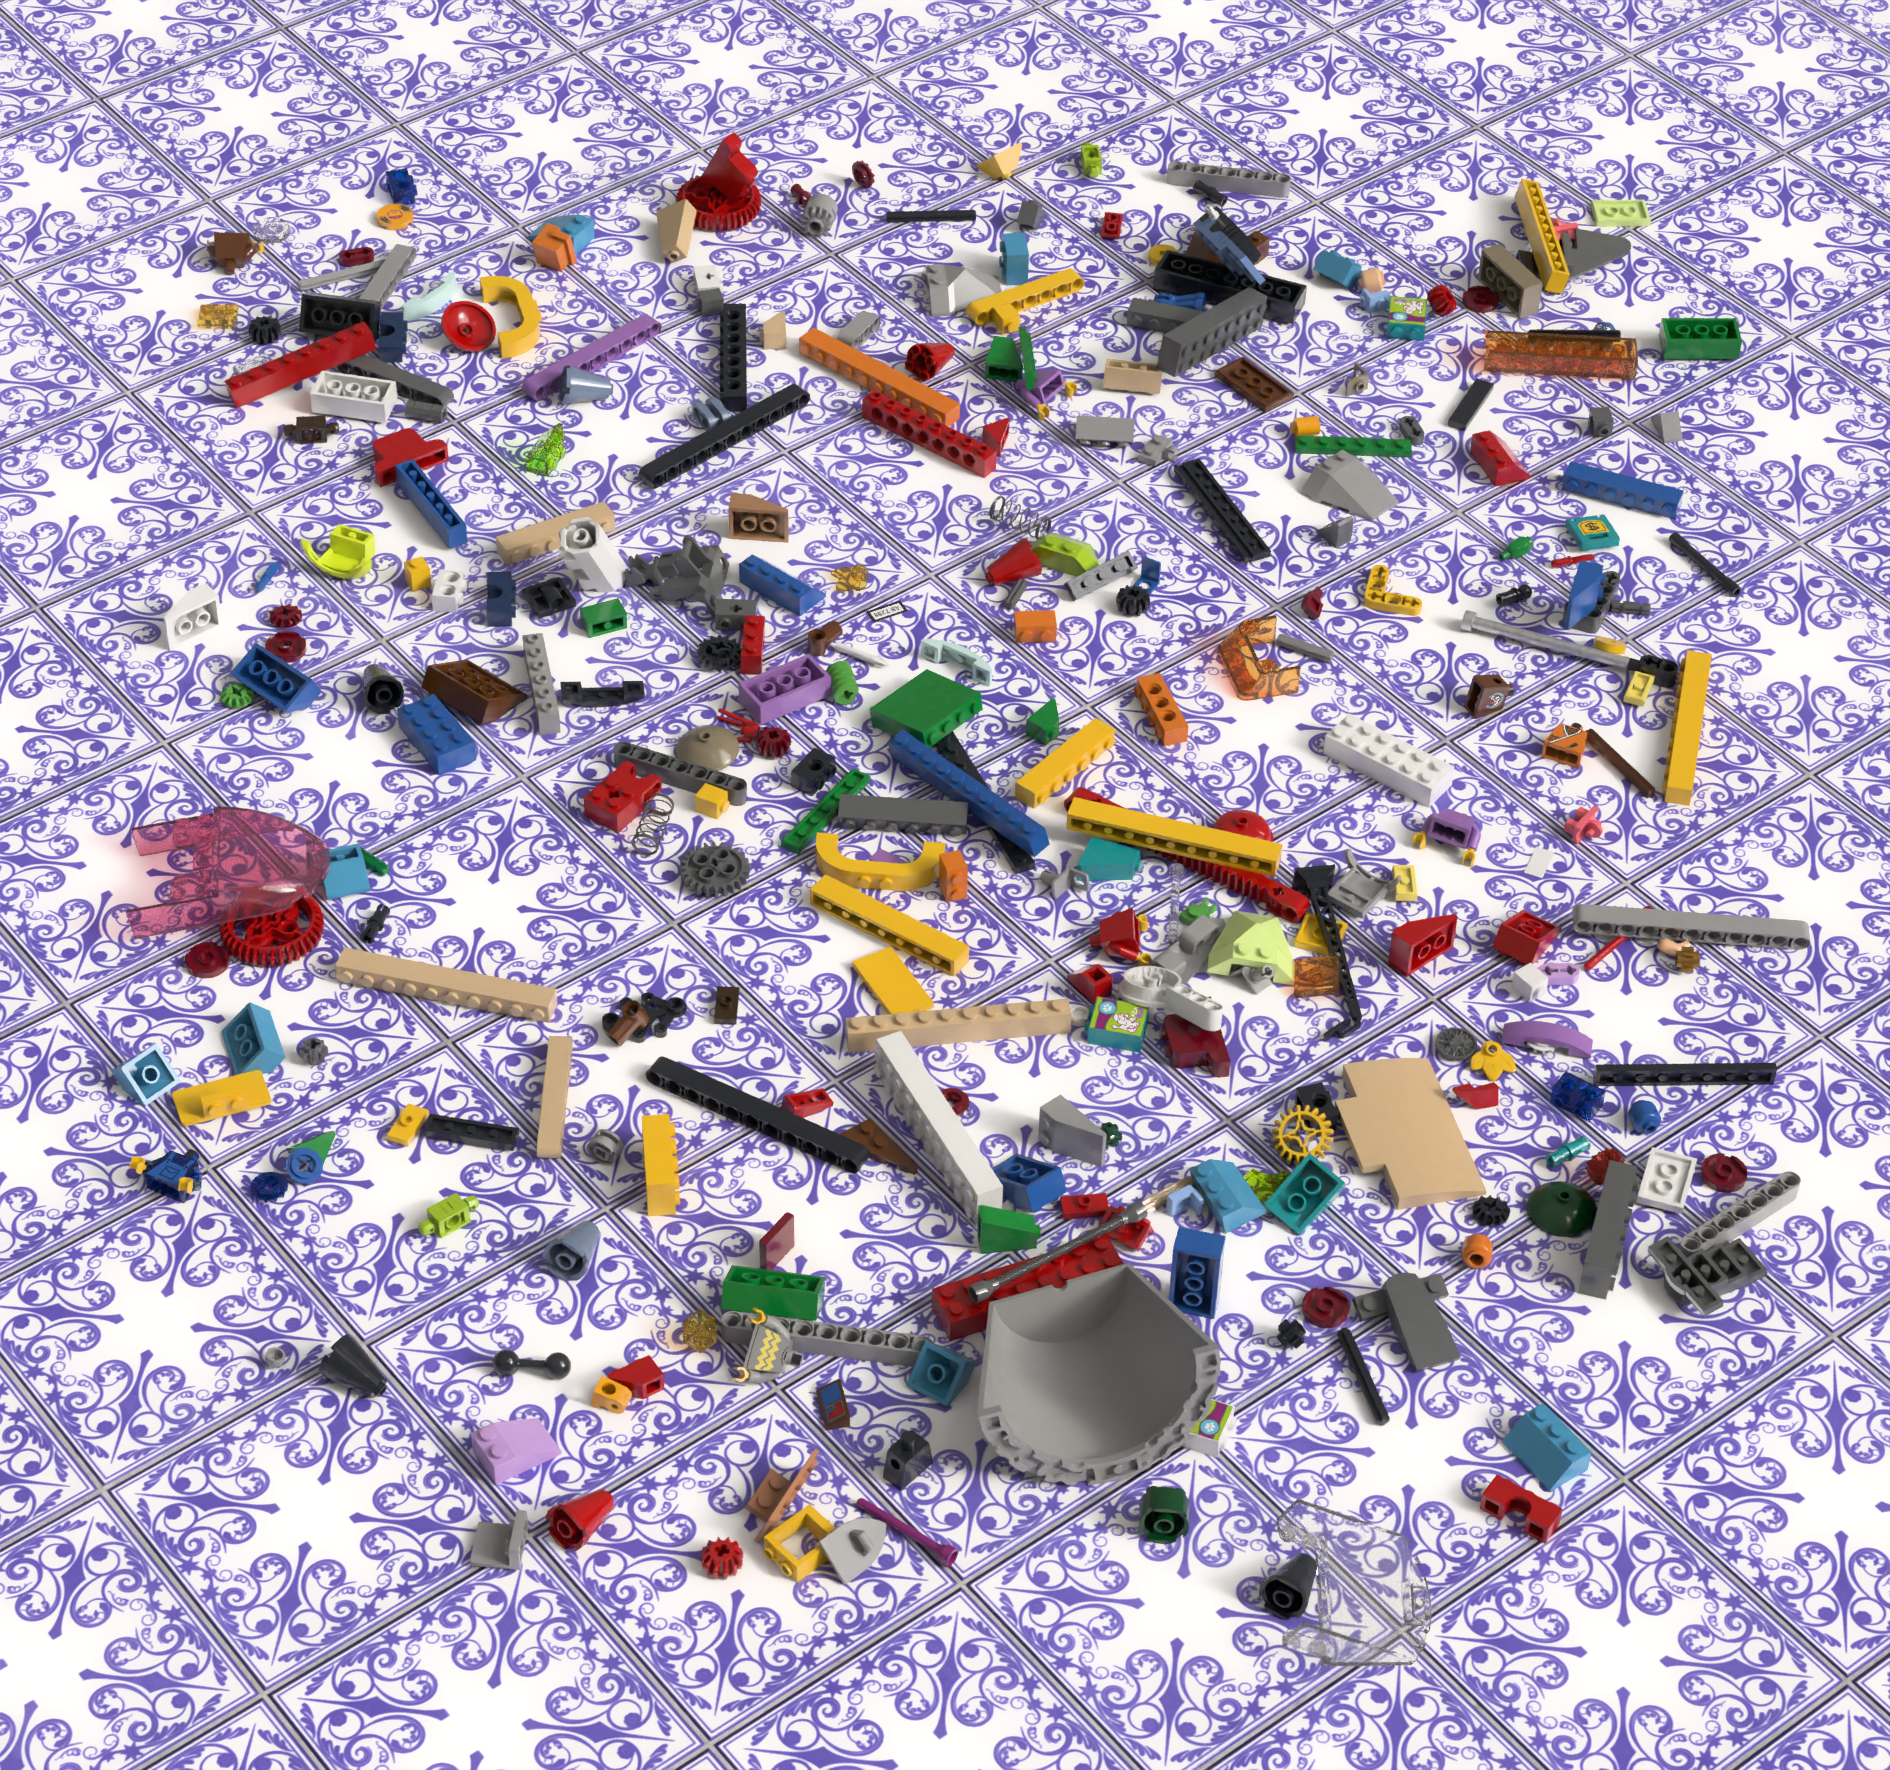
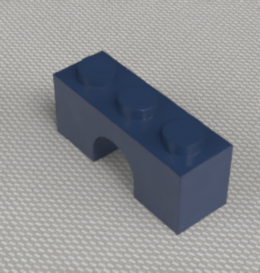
(393, 337)
(500, 599)

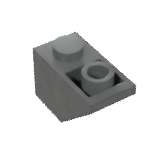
(1031, 214)

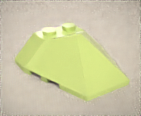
(1253, 942)

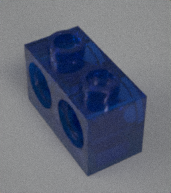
(401, 186)
(1577, 1096)

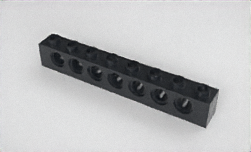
(733, 357)

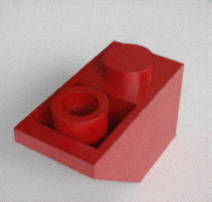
(1092, 981)
(640, 1377)

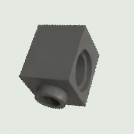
(1600, 422)

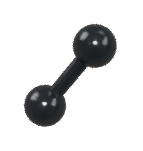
(507, 1364)

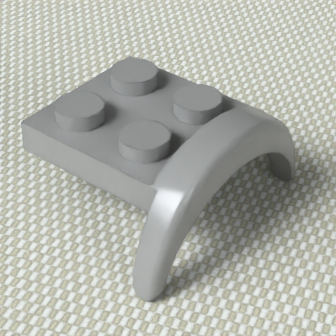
(1358, 889)

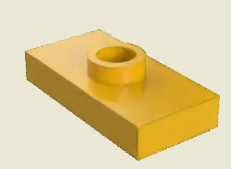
(408, 1125)

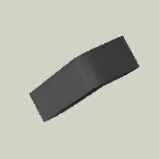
(1592, 622)

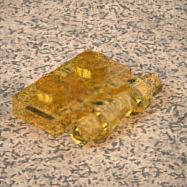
(218, 316)

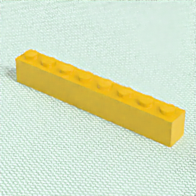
(889, 925)

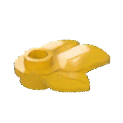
(1492, 1063)

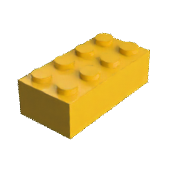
(660, 1165)

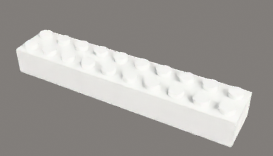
(936, 1125)

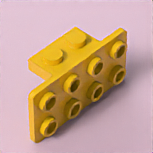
(221, 1098)

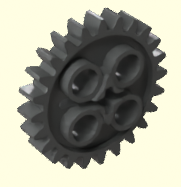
(714, 869)

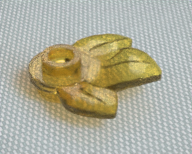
(851, 577)

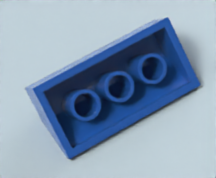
(778, 585)
(275, 680)

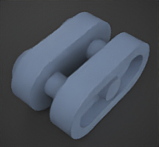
(711, 414)

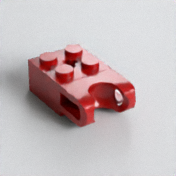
(620, 797)

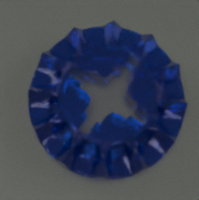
(274, 1180)

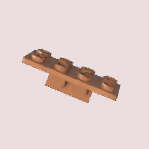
(777, 1494)

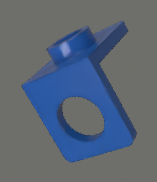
(1149, 573)

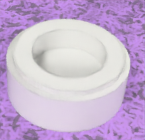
(1080, 1015)

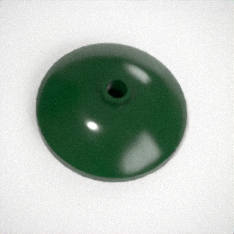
(1561, 1209)

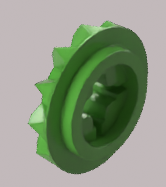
(233, 700)

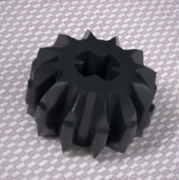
(265, 330)
(1133, 600)

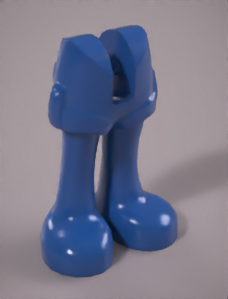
(1192, 301)

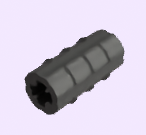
(425, 411)

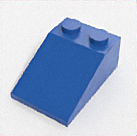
(1584, 592)
(1030, 1182)

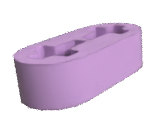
(1559, 972)

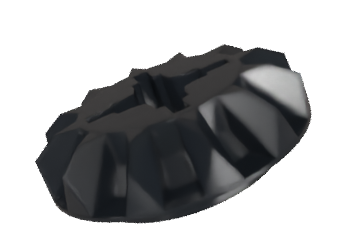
(1495, 1217)

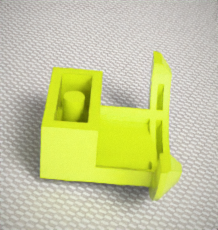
(347, 555)

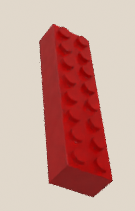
(963, 1317)

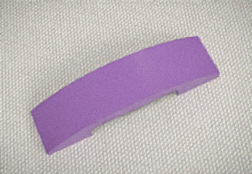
(1549, 1034)

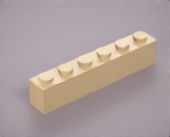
(545, 535)

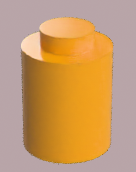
(1305, 426)

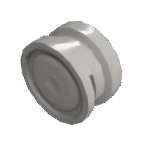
(605, 1147)

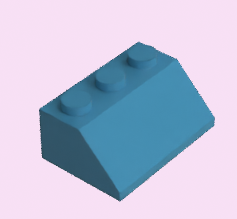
(253, 1041)
(1226, 1193)
(1547, 1447)

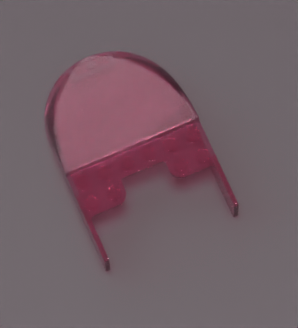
(241, 869)

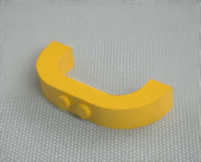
(512, 291)
(878, 874)

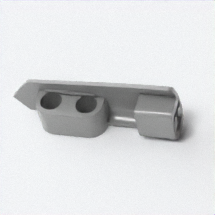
(1192, 948)

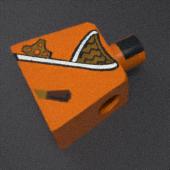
(1566, 745)

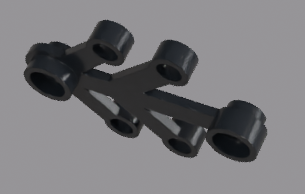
(670, 1009)

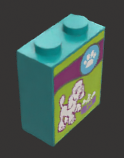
(1406, 318)
(1117, 1024)

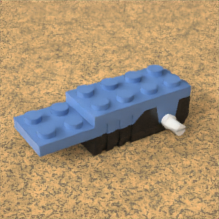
(1228, 243)

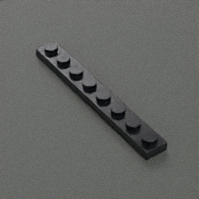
(1684, 1074)

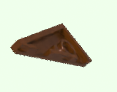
(880, 1145)

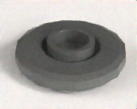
(1456, 1044)

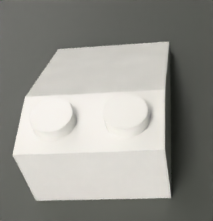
(193, 616)

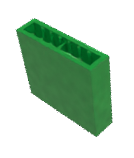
(926, 708)

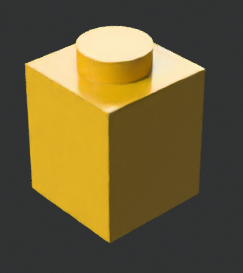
(1006, 318)
(417, 574)
(711, 801)

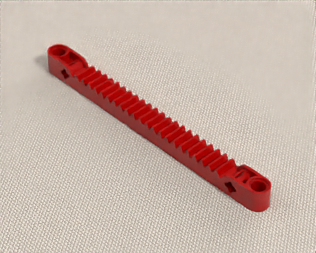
(1288, 905)

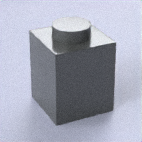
(709, 302)

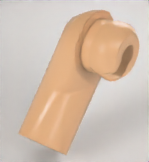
(1670, 947)

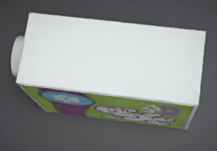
(1211, 1433)

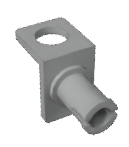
(1063, 881)
(1256, 977)

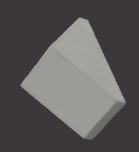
(1668, 426)

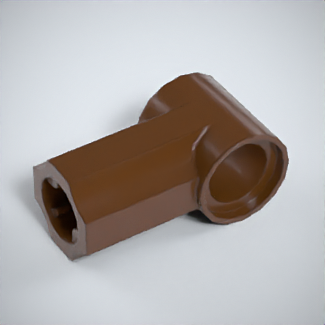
(820, 638)
(633, 1018)

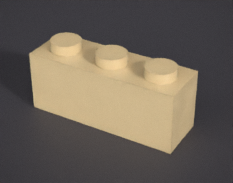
(1132, 376)

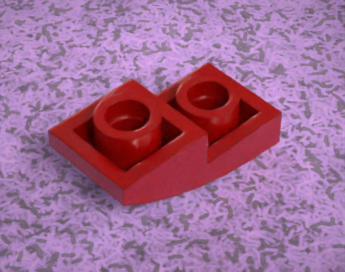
(1112, 225)

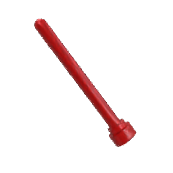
(1606, 950)

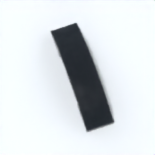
(602, 696)

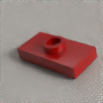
(1084, 1206)

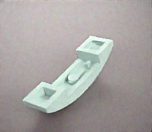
(417, 309)
(936, 650)

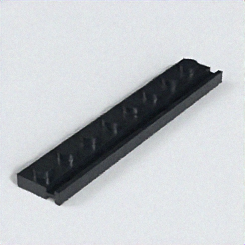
(1222, 511)

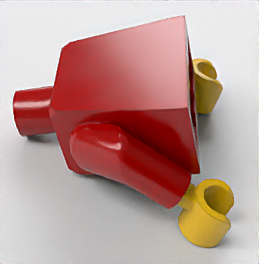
(1121, 936)

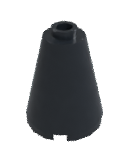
(381, 690)
(353, 1368)
(1289, 1587)

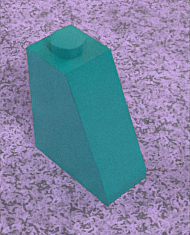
(1109, 861)

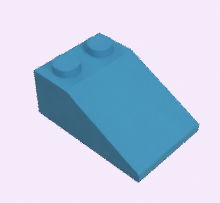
(577, 226)

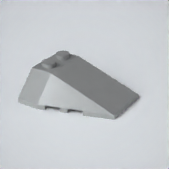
(1349, 485)

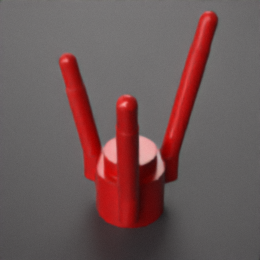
(748, 727)

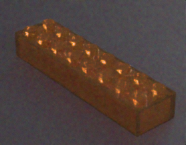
(1560, 354)

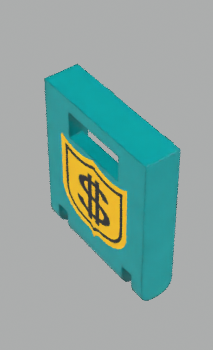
(1592, 526)

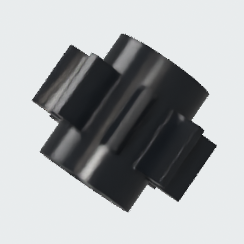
(1291, 1334)

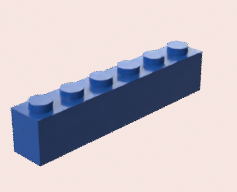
(1622, 490)
(431, 504)

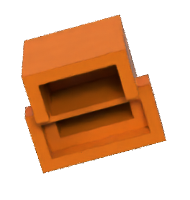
(554, 248)

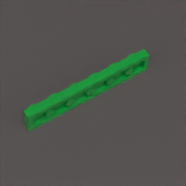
(1027, 357)
(1355, 446)

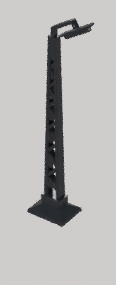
(1315, 882)

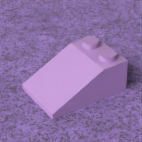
(513, 1447)

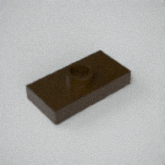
(726, 1005)

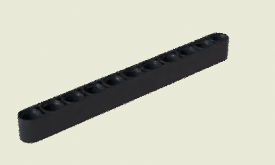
(724, 436)
(758, 1114)

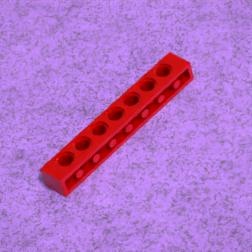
(929, 434)

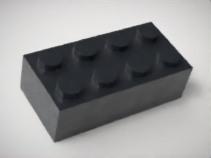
(331, 313)

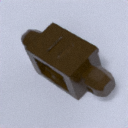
(303, 431)

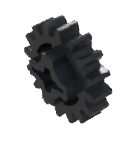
(719, 653)

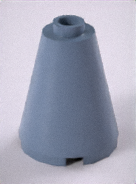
(583, 386)
(572, 1251)

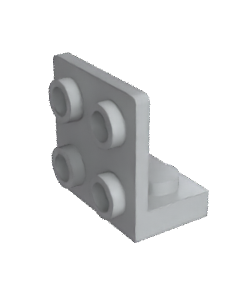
(500, 1544)

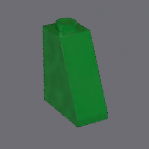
(1003, 360)
(1005, 1230)

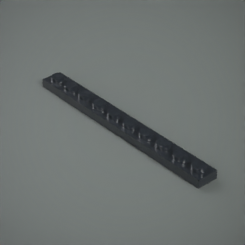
(953, 751)

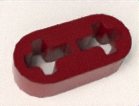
(356, 256)

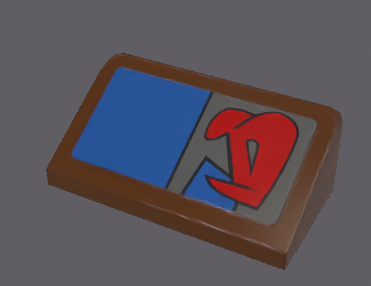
(833, 1405)

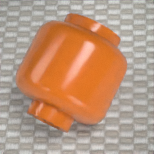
(1477, 1251)

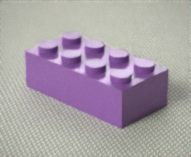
(784, 689)

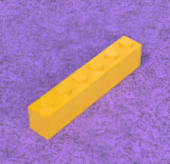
(1064, 763)

